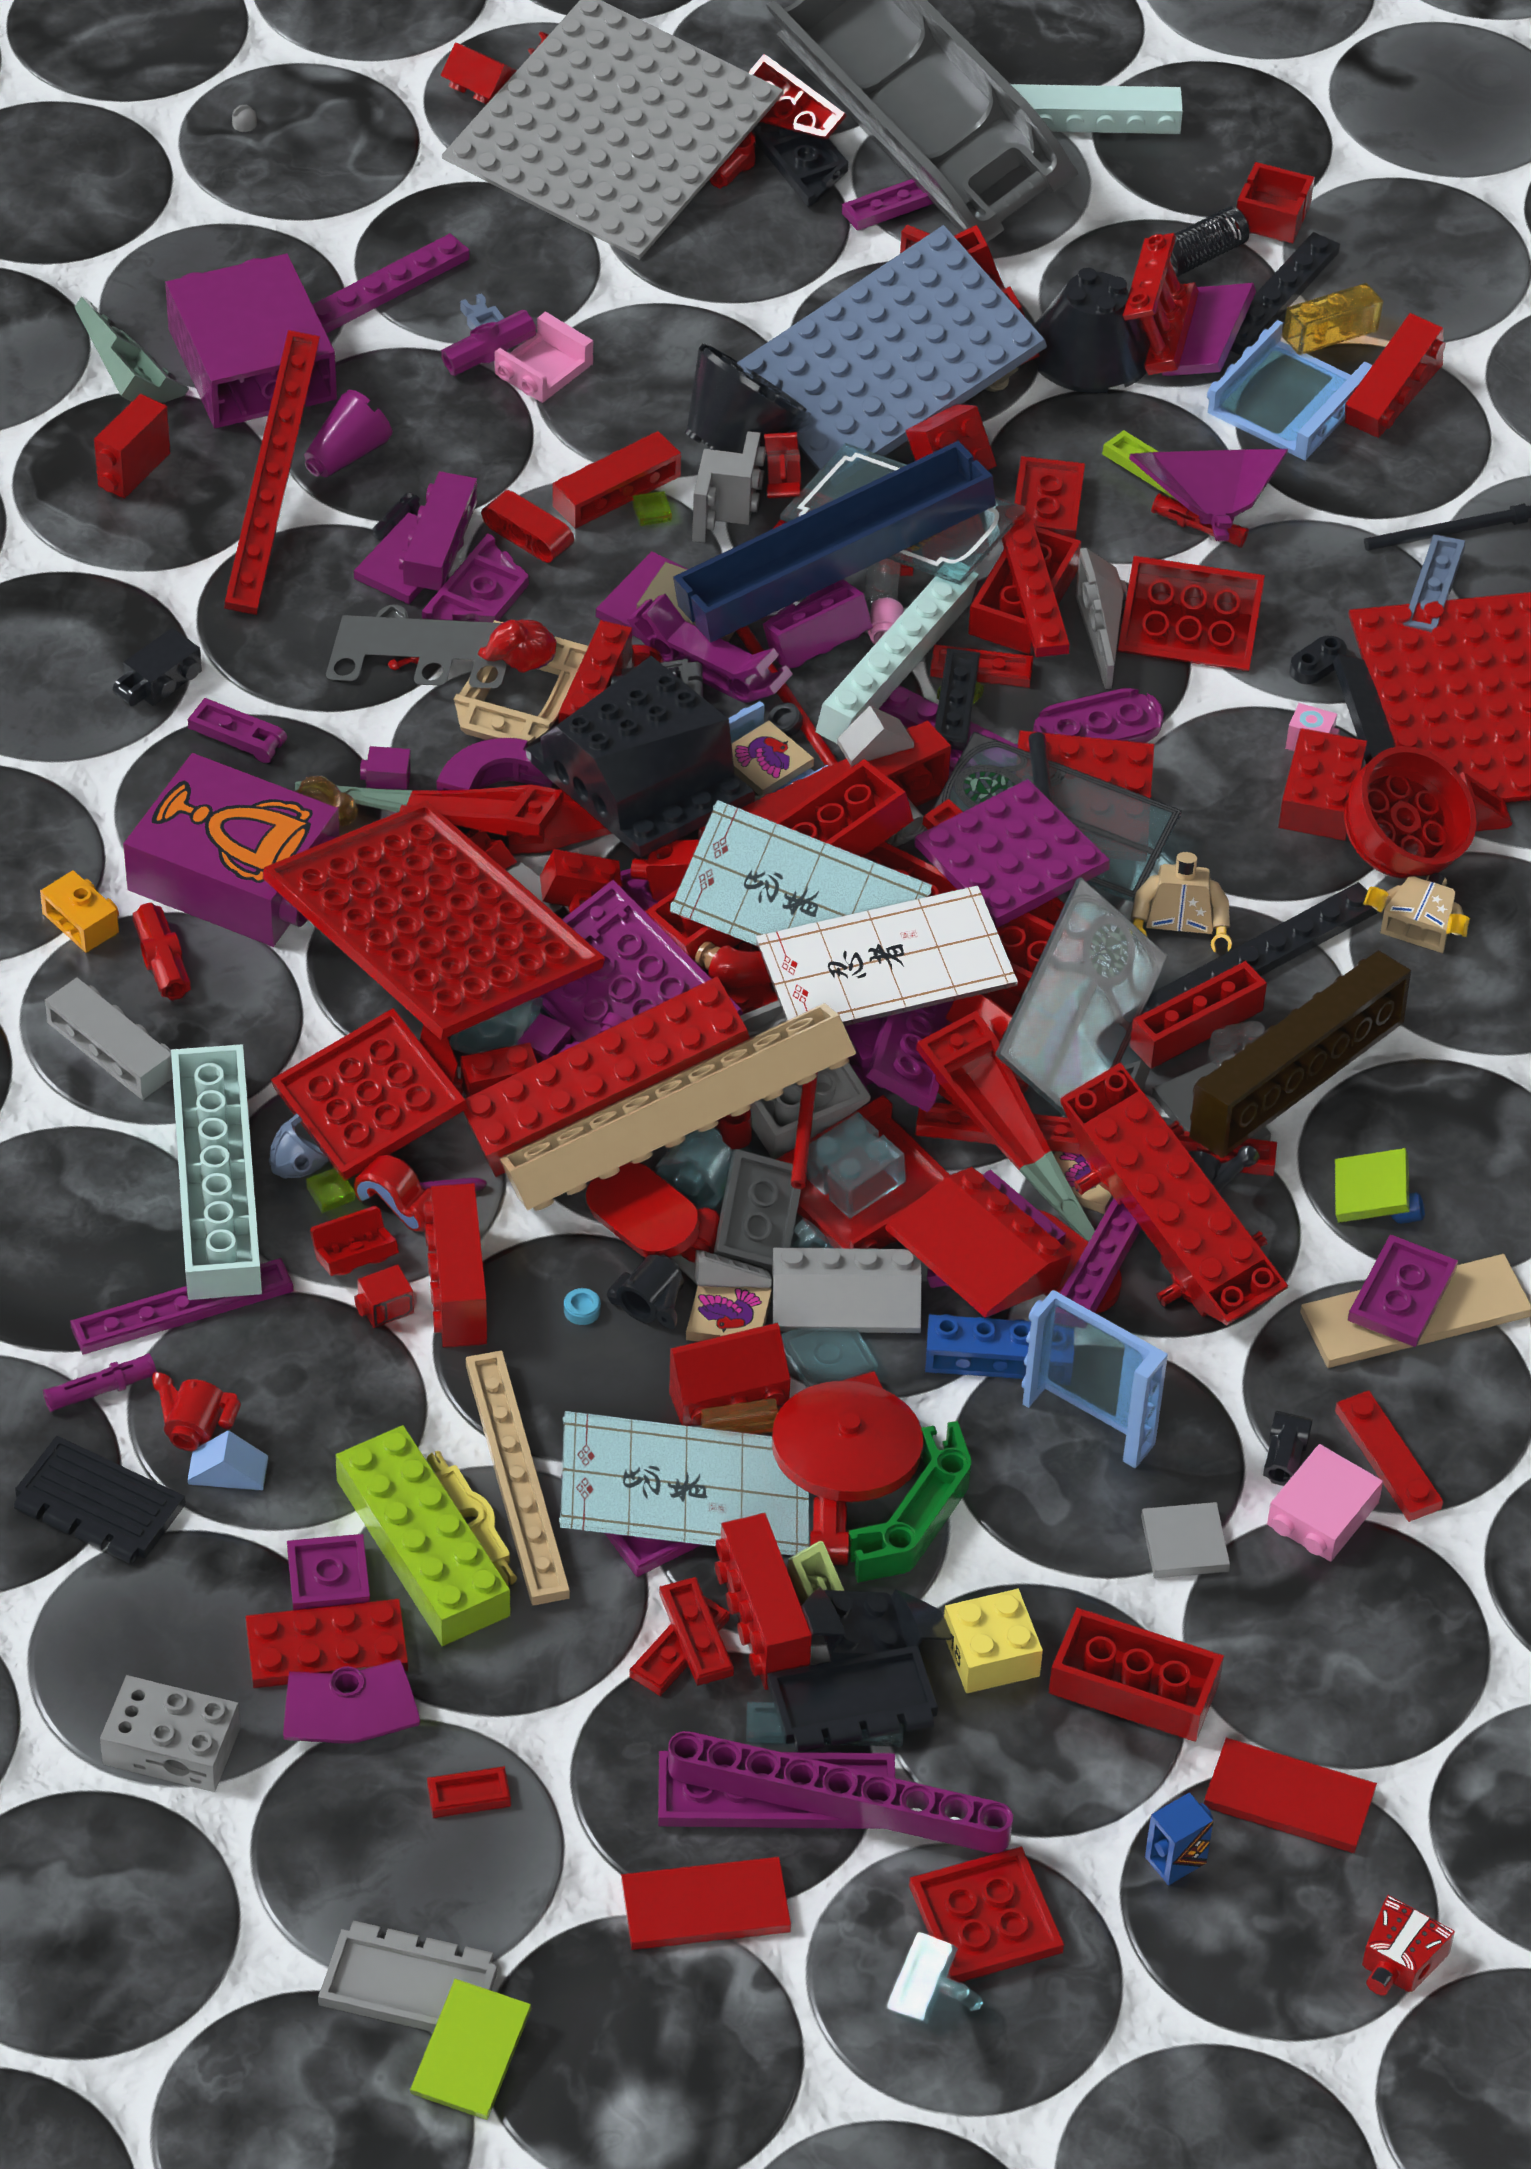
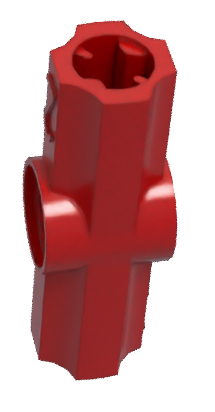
(161, 951)

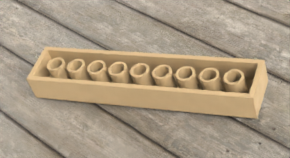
(677, 1107)

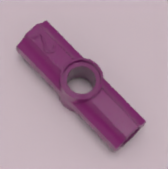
(486, 339)

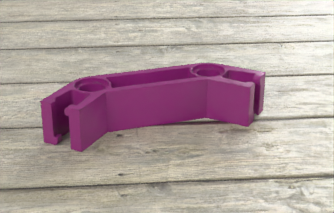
(723, 664)

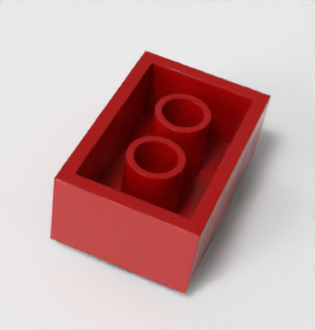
(1320, 783)

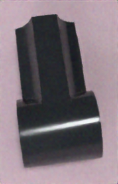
(1287, 1441)

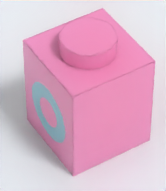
(1312, 719)

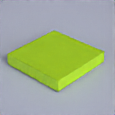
(1371, 1185)

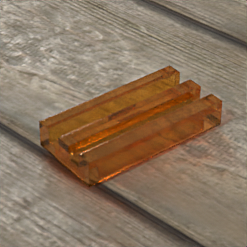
(747, 1417)

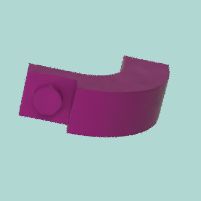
(490, 763)

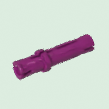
(103, 1381)

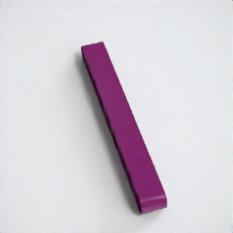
(854, 1805)

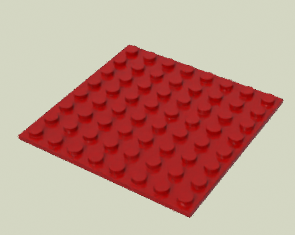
(1459, 686)

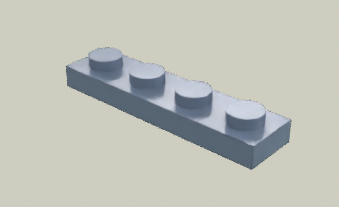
(1436, 576)

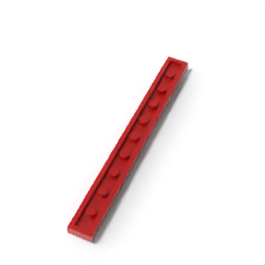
(272, 473)
(953, 1123)

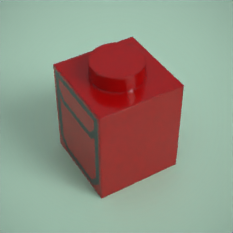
(384, 1296)

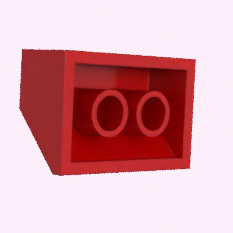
(728, 1372)

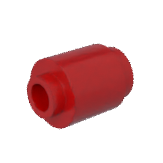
(707, 1234)

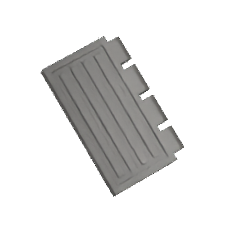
(397, 1978)

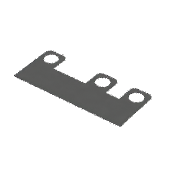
(423, 638)

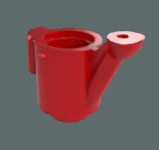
(194, 1410)

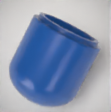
(1416, 1210)

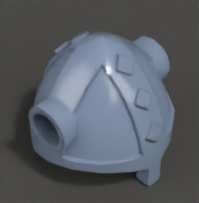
(293, 1155)

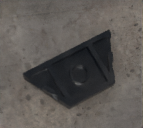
(804, 160)

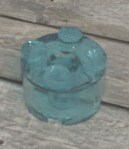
(698, 1167)

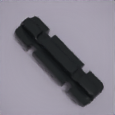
(408, 503)

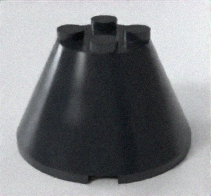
(1088, 337)
(733, 402)

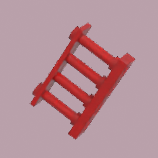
(1161, 304)

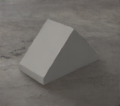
(873, 736)

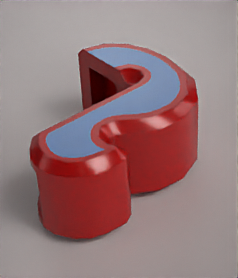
(397, 1187)

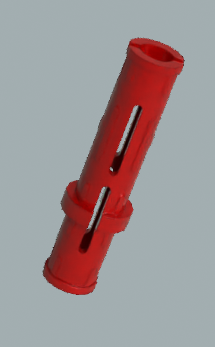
(1178, 512)

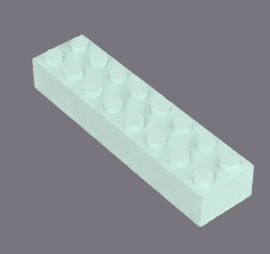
(215, 1172)

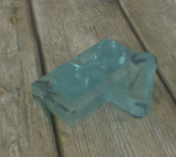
(925, 1978)

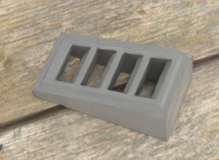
(720, 1271)

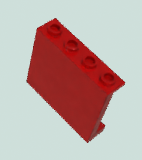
(868, 1227)

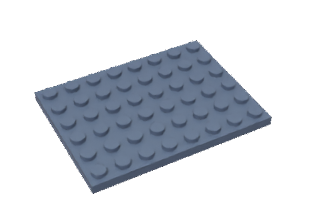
(896, 349)

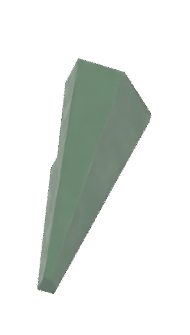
(126, 360)

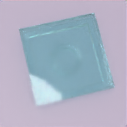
(828, 1354)

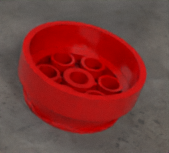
(1409, 813)

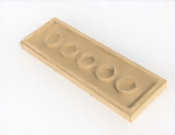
(1477, 1298)

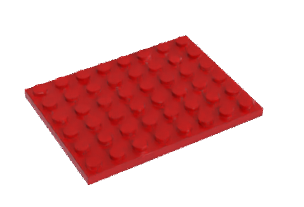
(433, 919)

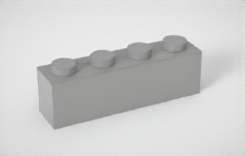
(109, 1038)

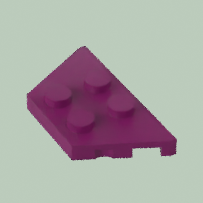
(480, 587)

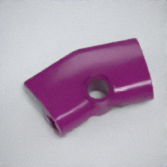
(323, 1713)

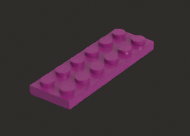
(895, 1058)
(698, 1806)

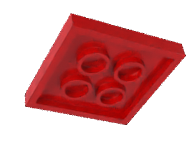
(987, 1912)

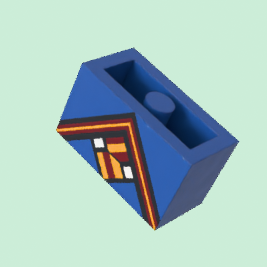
(1179, 1838)

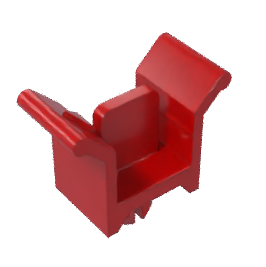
(783, 465)

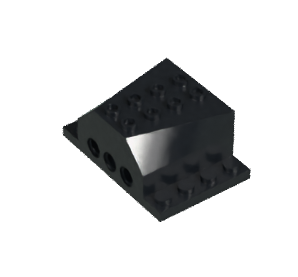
(644, 758)

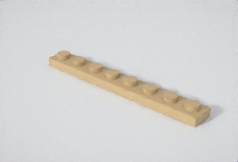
(517, 1478)

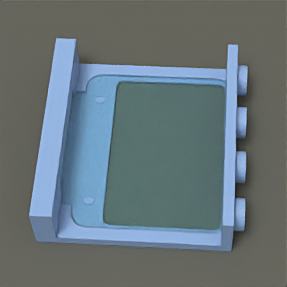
(1283, 395)
(1096, 1370)

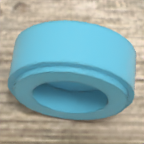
(582, 1306)

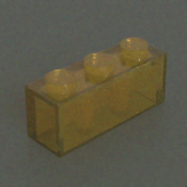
(1332, 319)

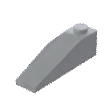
(1100, 604)

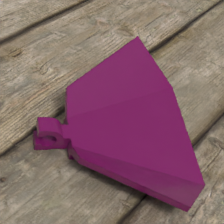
(1213, 481)

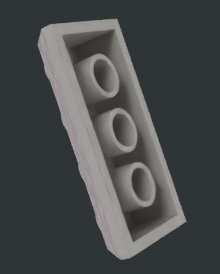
(847, 1289)

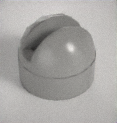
(244, 118)

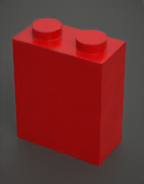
(132, 446)

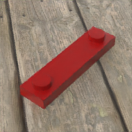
(1389, 1456)

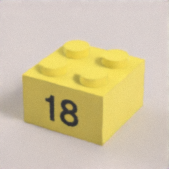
(993, 1641)

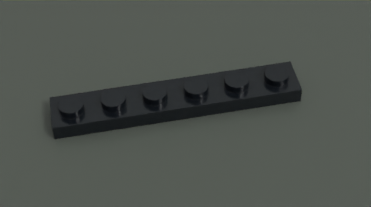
(1285, 288)

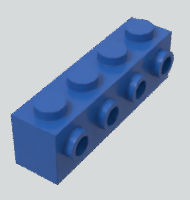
(977, 1346)

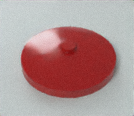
(847, 1441)

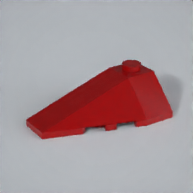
(799, 106)

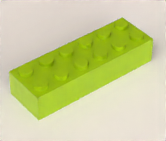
(423, 1535)

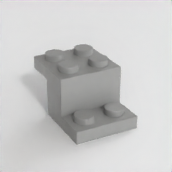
(728, 486)

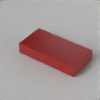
(468, 1792)

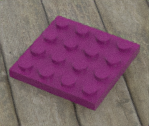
(1013, 850)

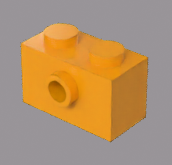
(80, 911)

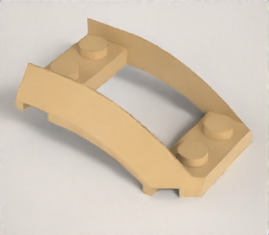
(494, 721)

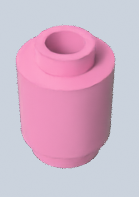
(883, 615)

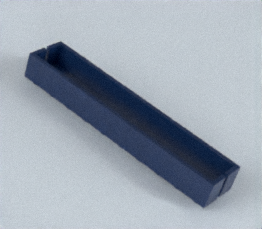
(834, 541)

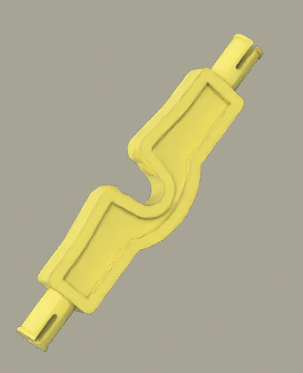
(474, 1505)

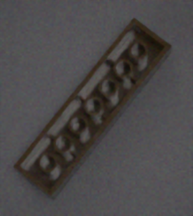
(1299, 1053)

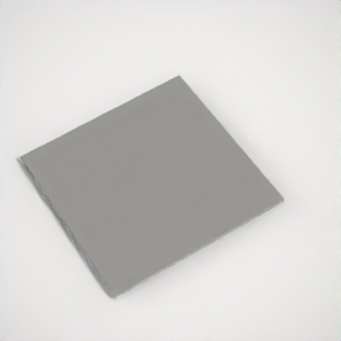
(612, 125)

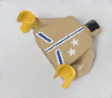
(1183, 900)
(1420, 911)

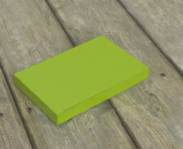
(470, 2049)

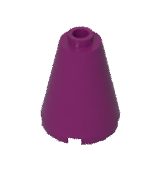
(347, 435)

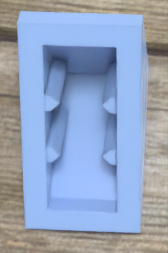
(228, 1463)

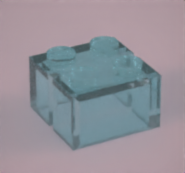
(859, 1165)

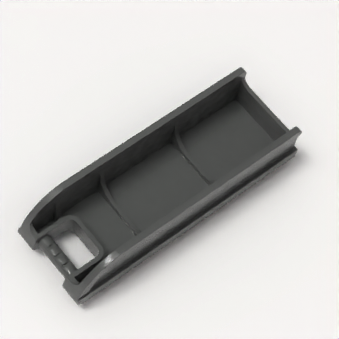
(927, 102)

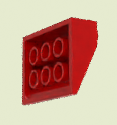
(1191, 613)
(981, 1243)

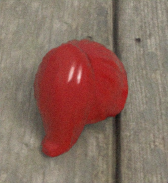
(521, 645)

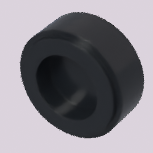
(786, 718)

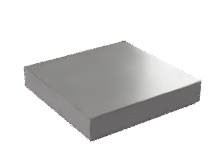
(1185, 1540)

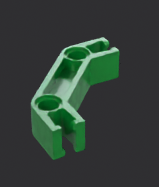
(919, 1514)

